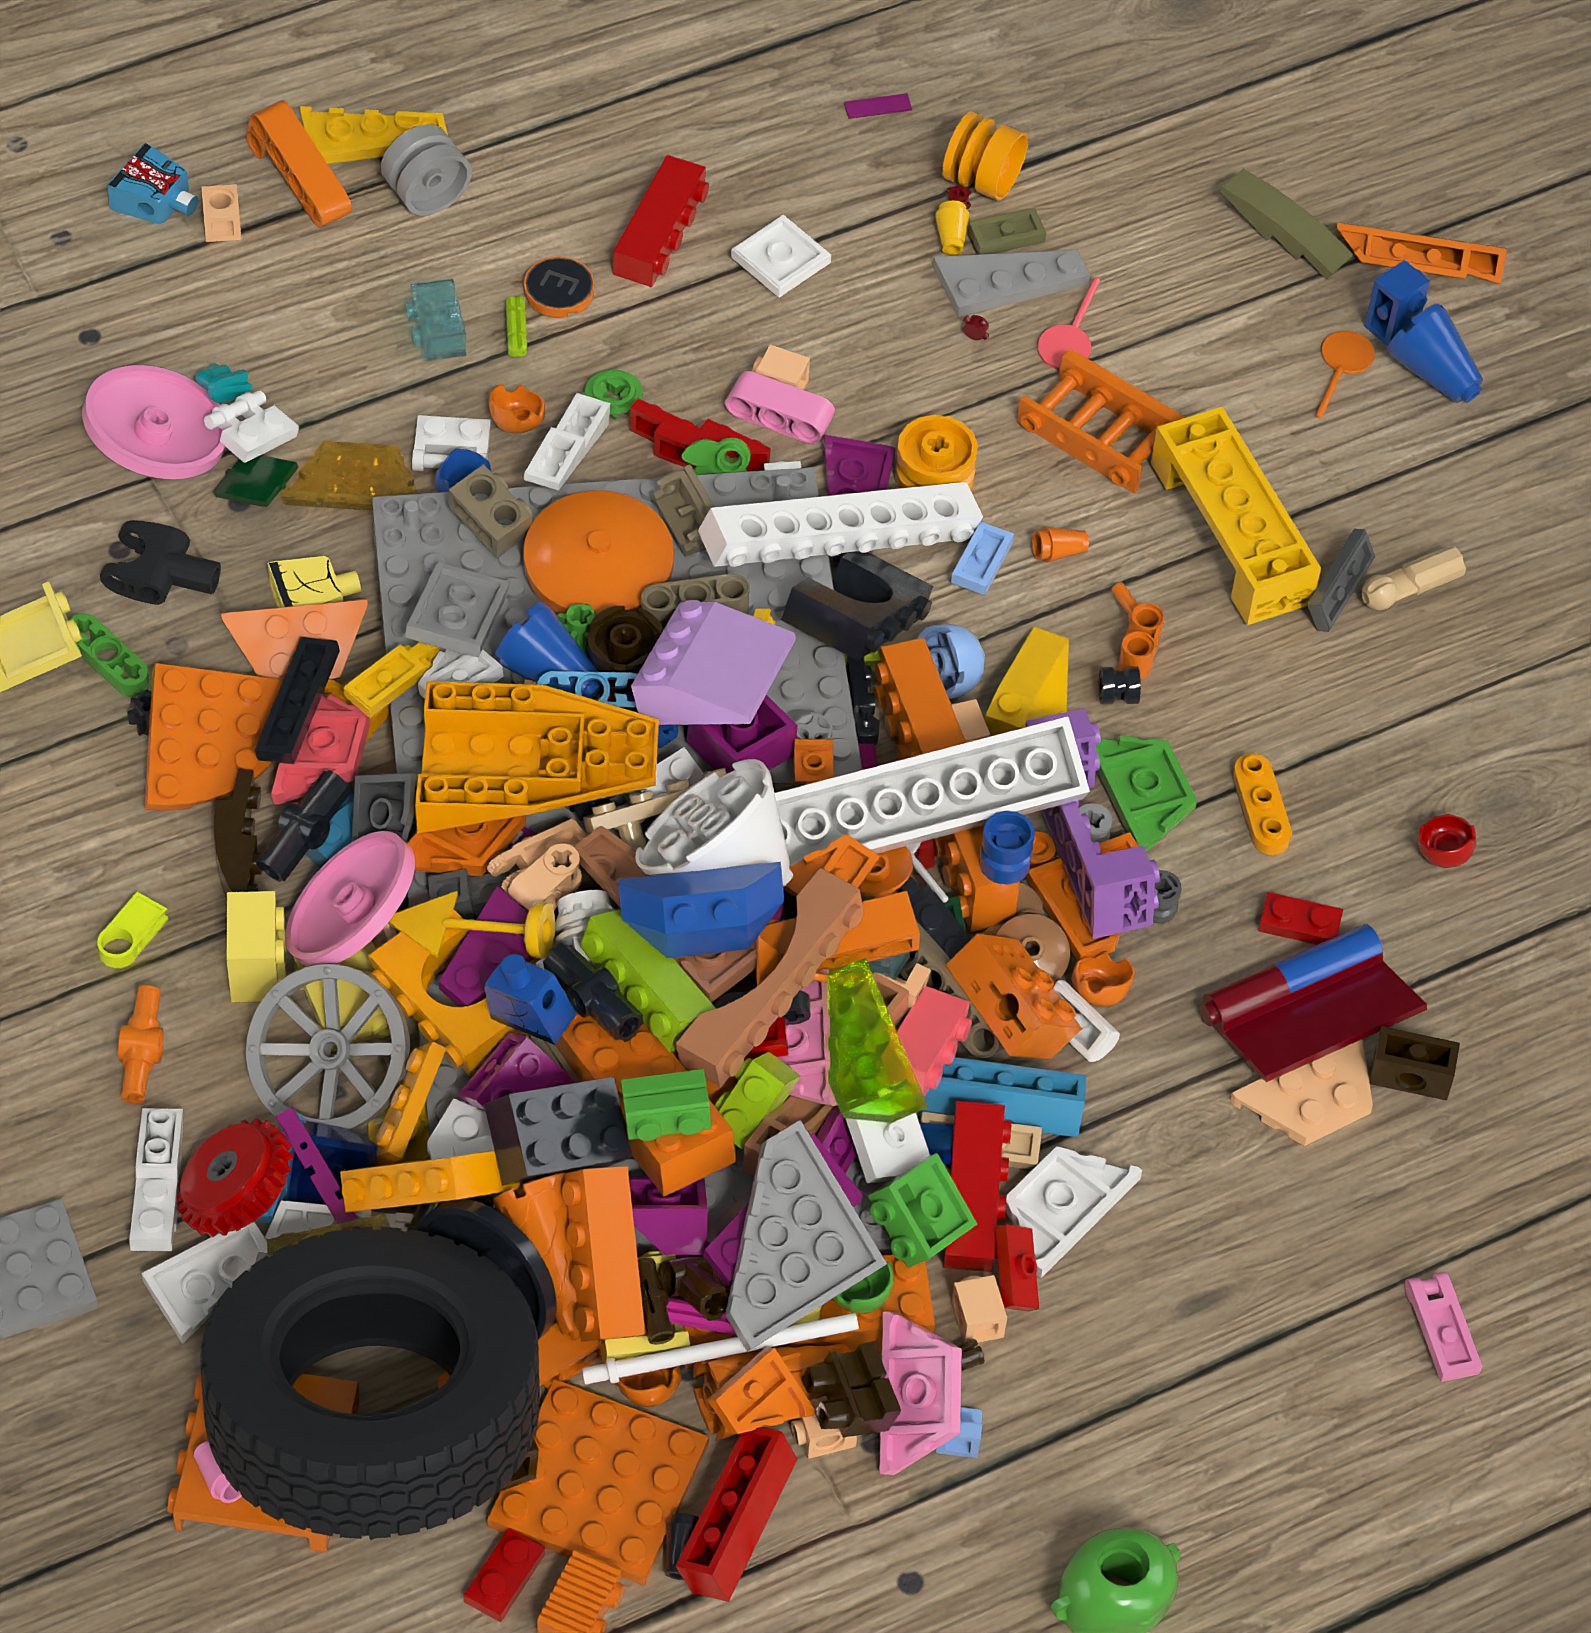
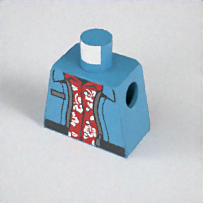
(151, 187)

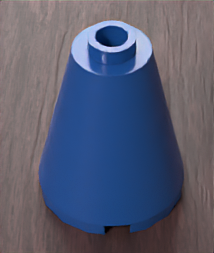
(1438, 354)
(545, 646)

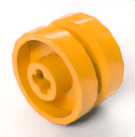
(935, 453)

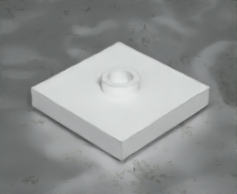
(781, 256)
(888, 1147)

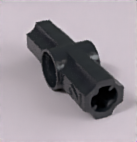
(304, 826)
(594, 992)

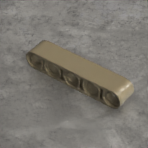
(934, 958)

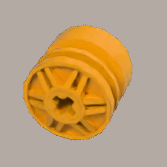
(985, 155)

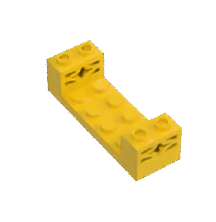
(1243, 511)

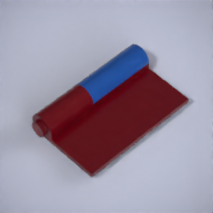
(1311, 1003)

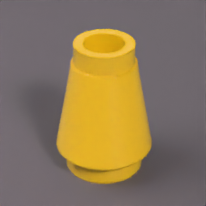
(952, 225)

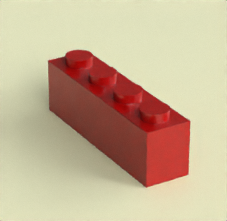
(660, 221)
(977, 1173)
(736, 1513)

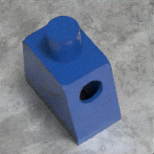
(528, 999)

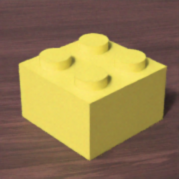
(254, 944)

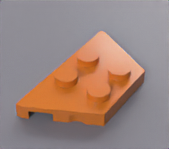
(273, 634)
(464, 846)

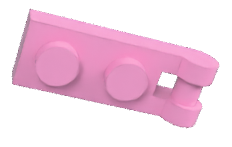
(1444, 1327)

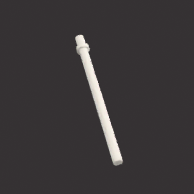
(616, 1369)

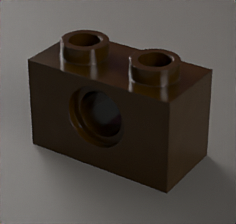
(1414, 1063)

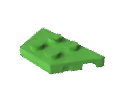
(1145, 786)

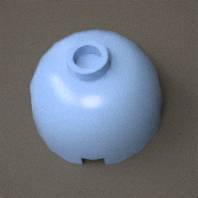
(956, 657)

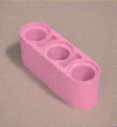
(780, 407)

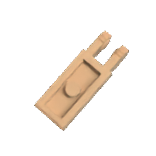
(531, 849)

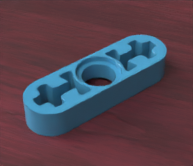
(621, 682)

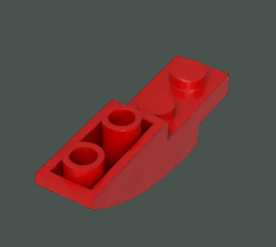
(675, 434)

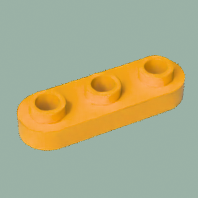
(1258, 814)

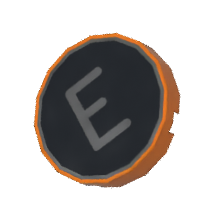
(559, 286)

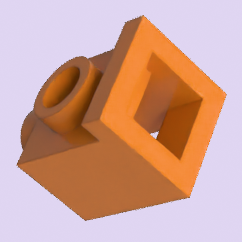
(812, 760)

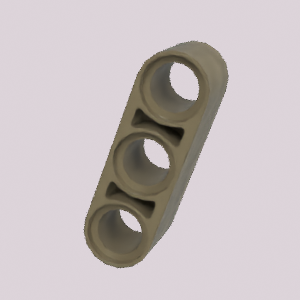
(725, 589)

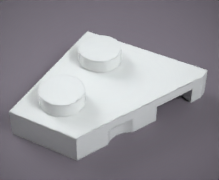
(455, 667)

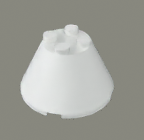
(719, 826)

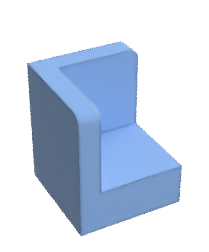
(968, 1441)

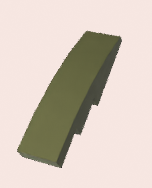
(1287, 221)

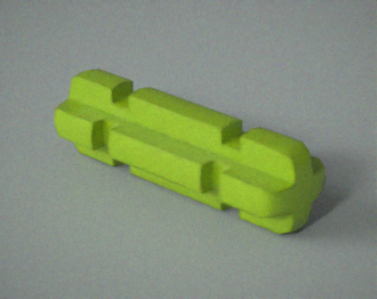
(516, 326)

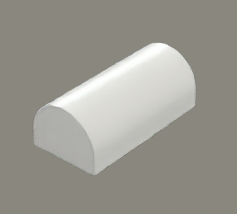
(1097, 1034)

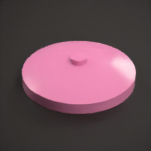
(152, 422)
(350, 899)

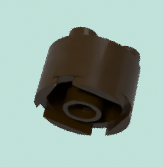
(622, 641)

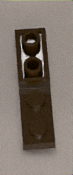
(235, 837)

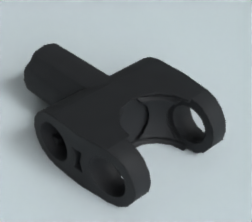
(160, 565)

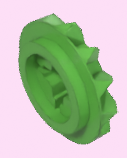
(618, 383)

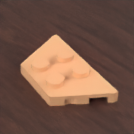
(1314, 1096)

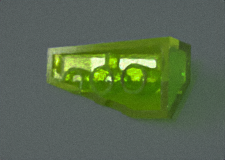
(866, 1055)

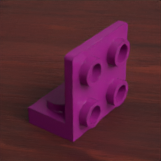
(513, 1068)

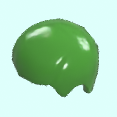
(869, 1292)

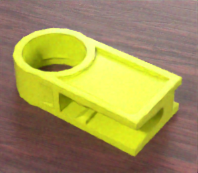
(135, 923)

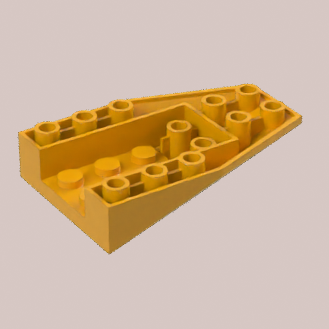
(525, 752)

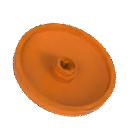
(597, 551)

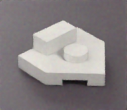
(460, 1132)

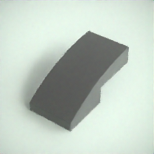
(470, 889)

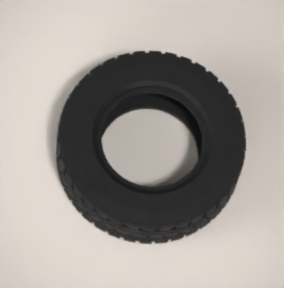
(385, 1468)

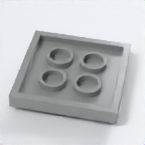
(41, 1270)

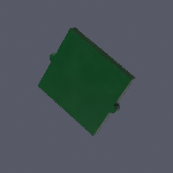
(256, 480)

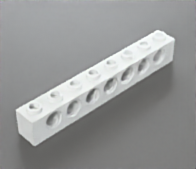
(839, 524)

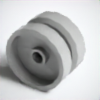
(426, 169)

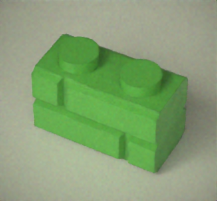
(666, 1105)

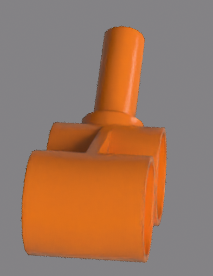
(1143, 633)

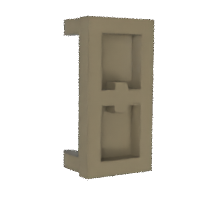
(684, 507)

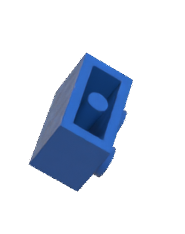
(1395, 301)

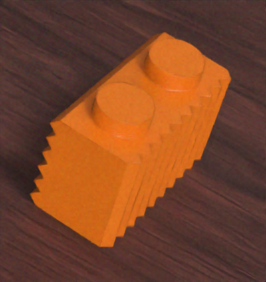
(582, 1596)

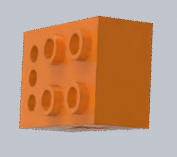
(1014, 996)

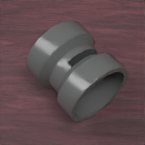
(1168, 894)

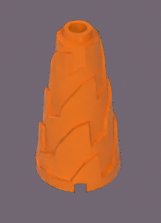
(543, 1218)
(720, 1370)

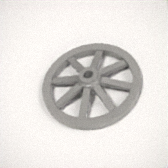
(323, 1041)

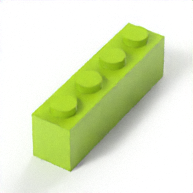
(645, 977)

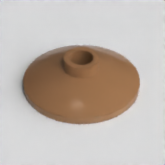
(1047, 935)

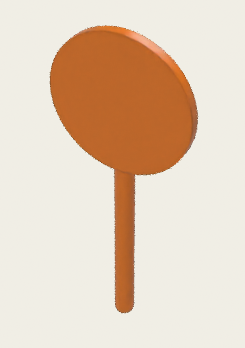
(1344, 353)

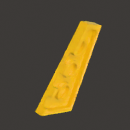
(360, 136)

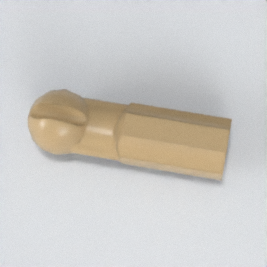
(1413, 578)

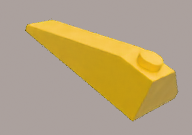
(1033, 685)

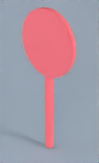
(1061, 338)

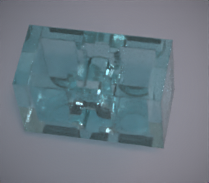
(437, 320)

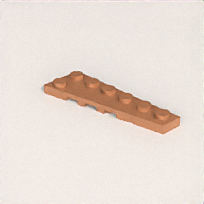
(611, 859)

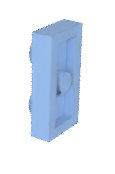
(982, 558)

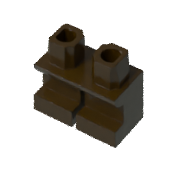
(856, 1392)

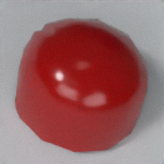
(1447, 841)

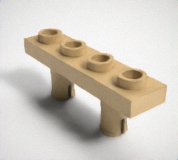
(642, 805)

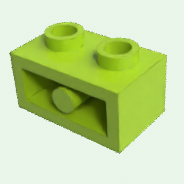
(760, 1090)

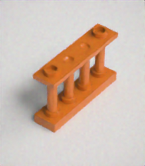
(1106, 391)

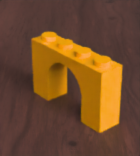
(408, 972)
(422, 1181)

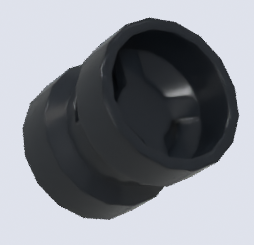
(1119, 685)

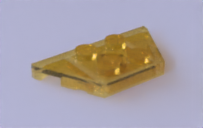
(349, 476)

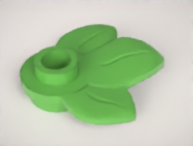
(711, 456)

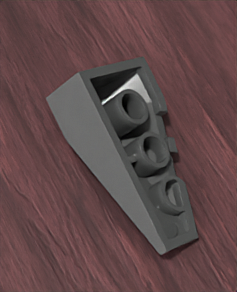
(384, 804)

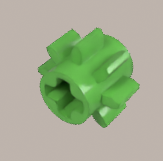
(578, 622)

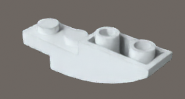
(157, 1180)

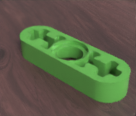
(111, 669)

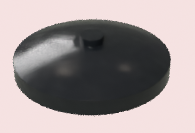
(503, 1244)

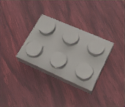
(457, 609)

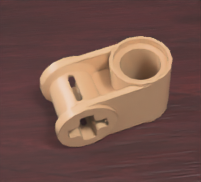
(548, 878)

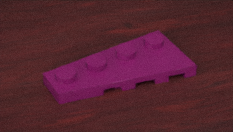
(856, 467)

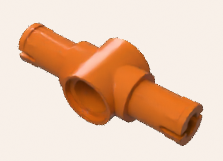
(140, 1044)

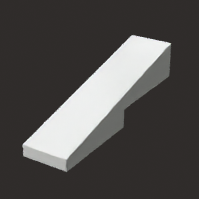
(569, 442)

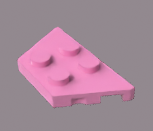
(809, 1048)
(927, 1387)

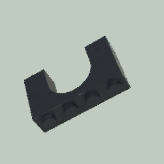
(864, 610)

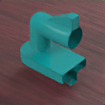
(222, 383)

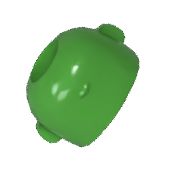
(1096, 1605)

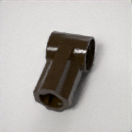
(694, 1282)

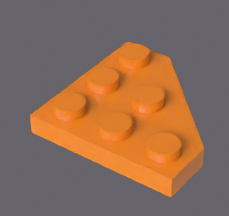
(1062, 905)

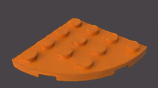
(202, 733)

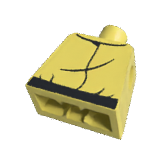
(309, 582)

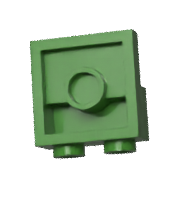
(921, 1211)

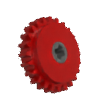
(234, 1177)

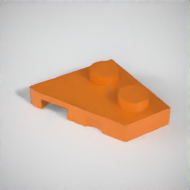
(842, 858)
(760, 1395)

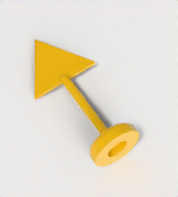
(430, 920)

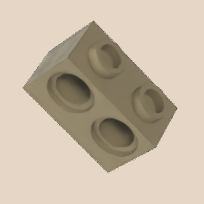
(483, 514)

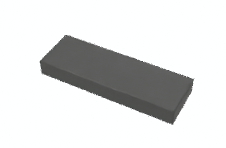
(1341, 580)

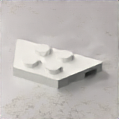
(1065, 1200)

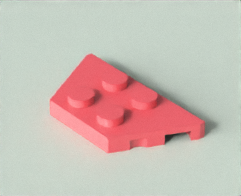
(332, 743)

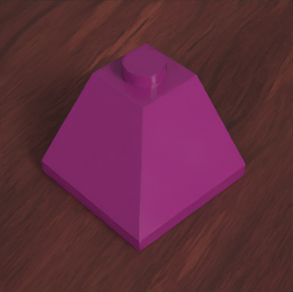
(671, 1222)

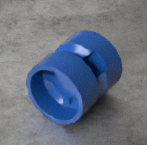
(1006, 847)

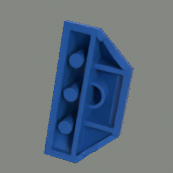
(702, 908)

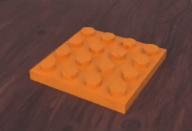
(602, 1481)

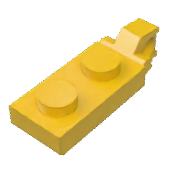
(390, 677)

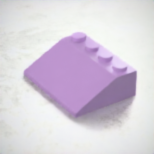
(710, 666)

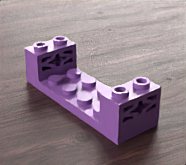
(1113, 887)

